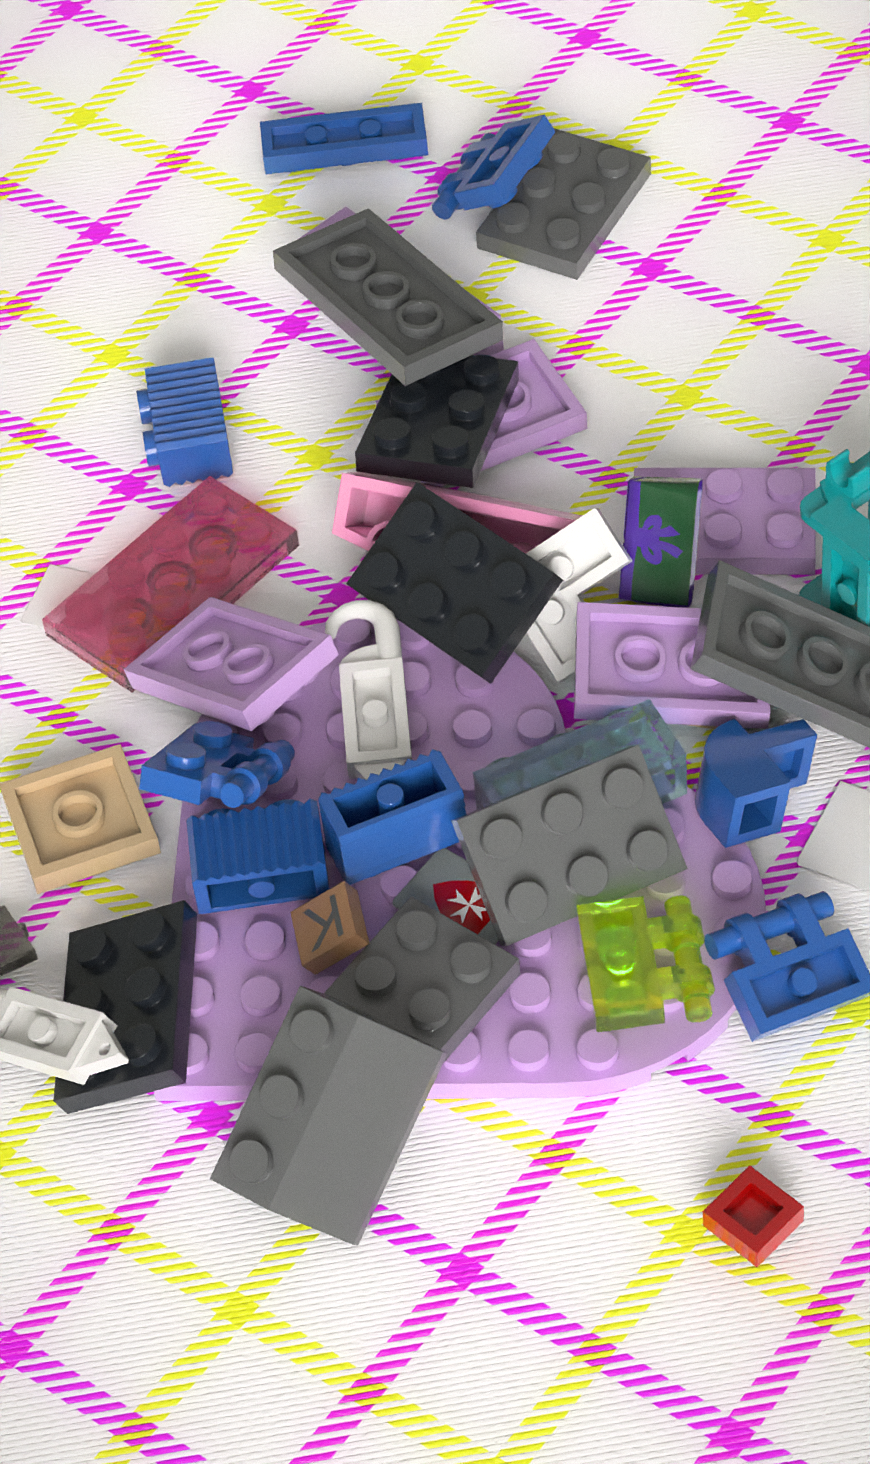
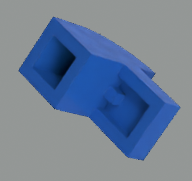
(749, 778)

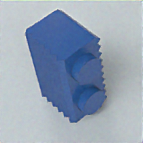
(187, 422)
(391, 817)
(257, 856)

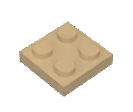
(79, 818)

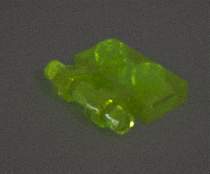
(622, 966)

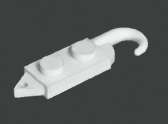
(373, 693)
(56, 1036)

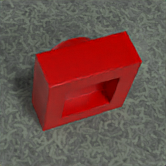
(753, 1216)

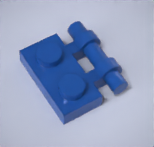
(494, 167)
(216, 764)
(798, 983)

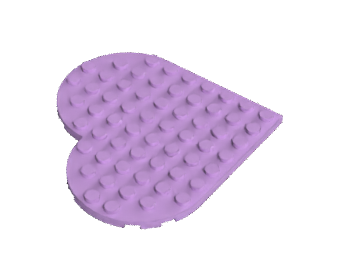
(543, 1027)

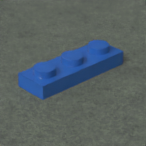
(343, 138)

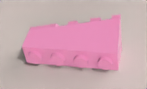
(370, 501)

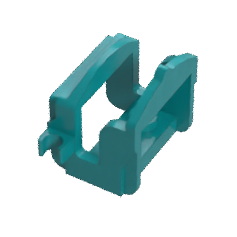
(846, 537)

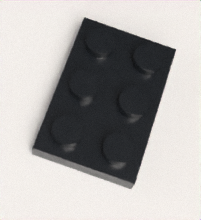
(439, 423)
(455, 582)
(143, 981)

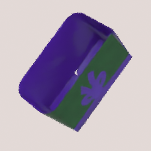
(661, 540)

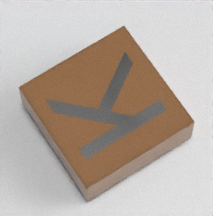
(329, 928)

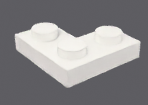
(582, 557)

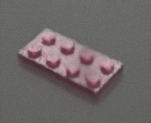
(198, 550)

